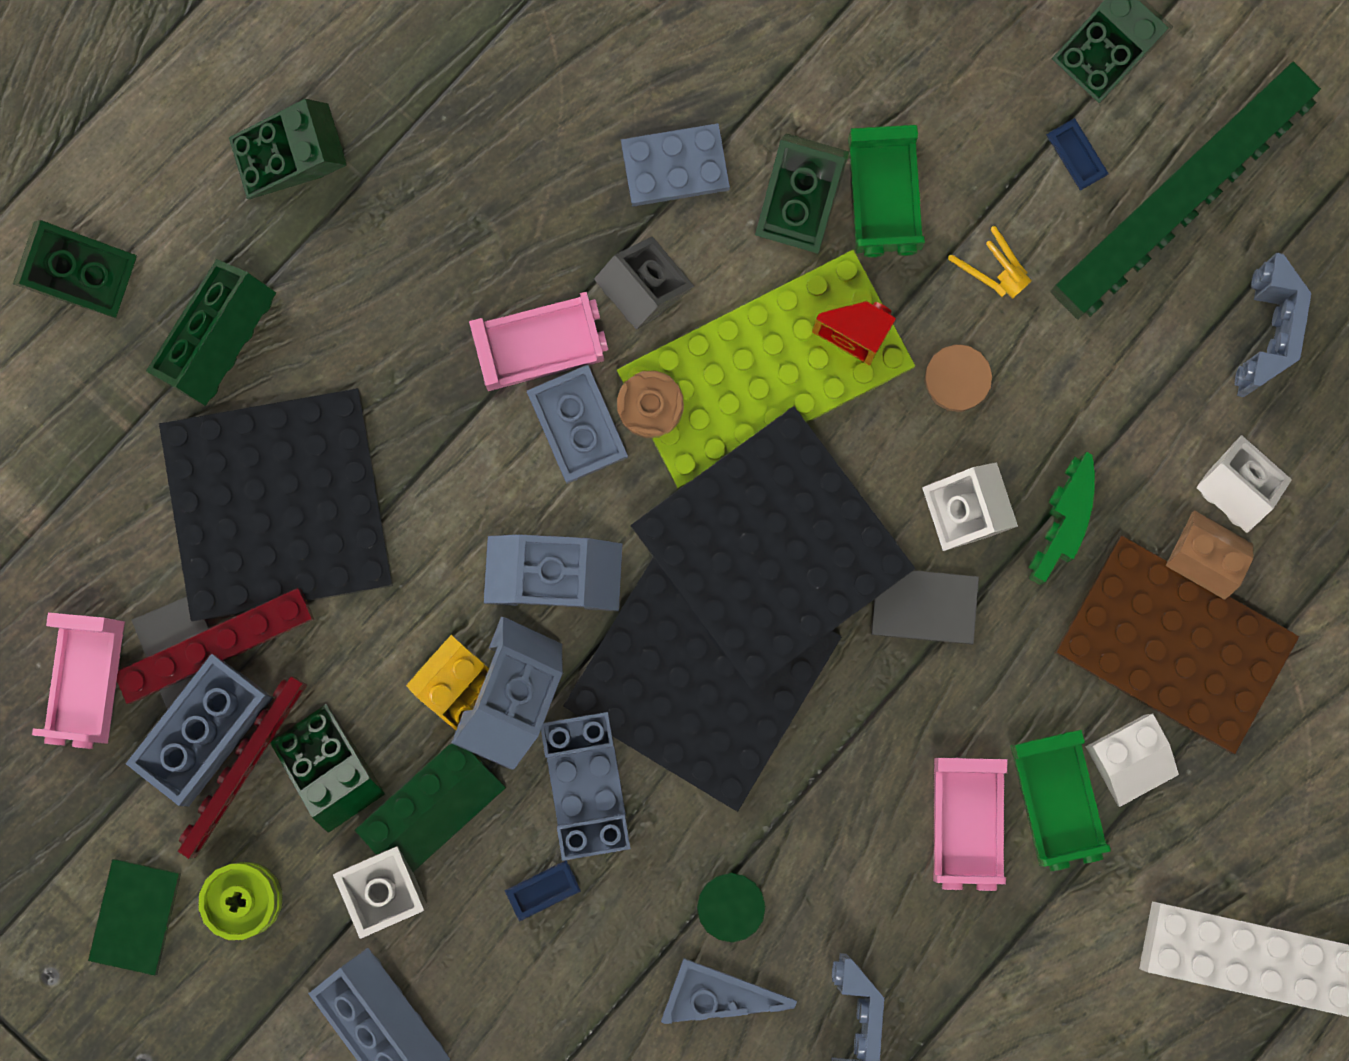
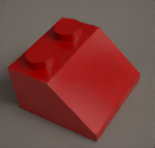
(856, 328)

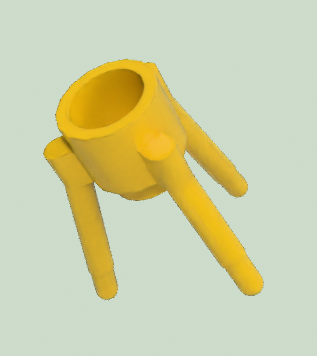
(1014, 276)

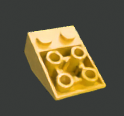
(450, 681)

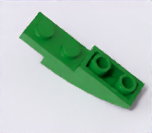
(1073, 508)

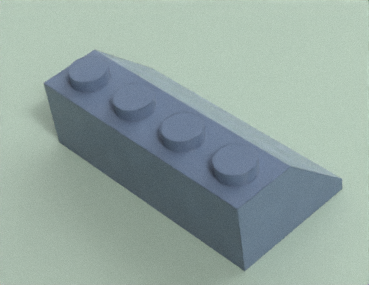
(199, 731)
(374, 1014)

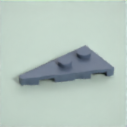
(708, 993)

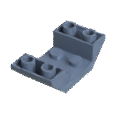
(1281, 285)
(553, 571)
(512, 695)
(585, 786)
(852, 981)

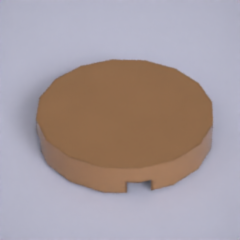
(958, 378)
(650, 404)

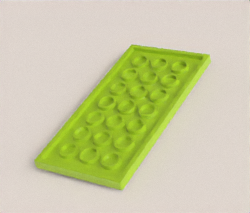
(762, 363)

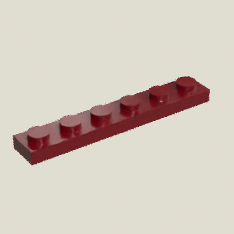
(221, 640)
(233, 778)

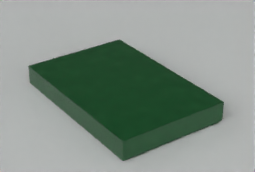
(134, 917)

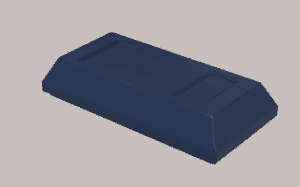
(1077, 154)
(542, 890)

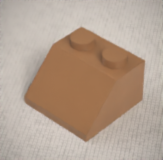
(1211, 556)

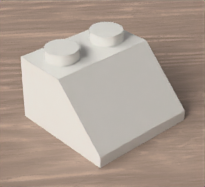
(1244, 484)
(969, 506)
(1134, 759)
(380, 892)

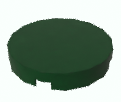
(731, 907)

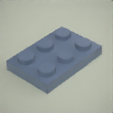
(675, 164)
(577, 424)

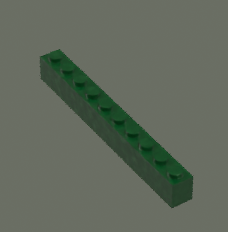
(1185, 190)

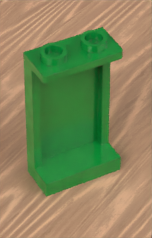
(885, 190)
(1059, 800)

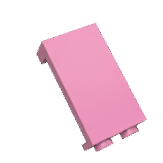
(538, 342)
(82, 680)
(969, 823)

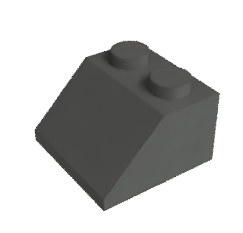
(643, 282)

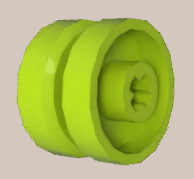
(220, 905)

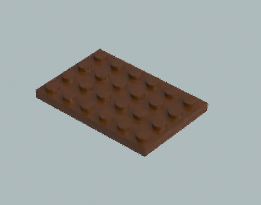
(1176, 645)

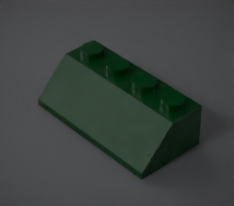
(211, 331)
(432, 806)

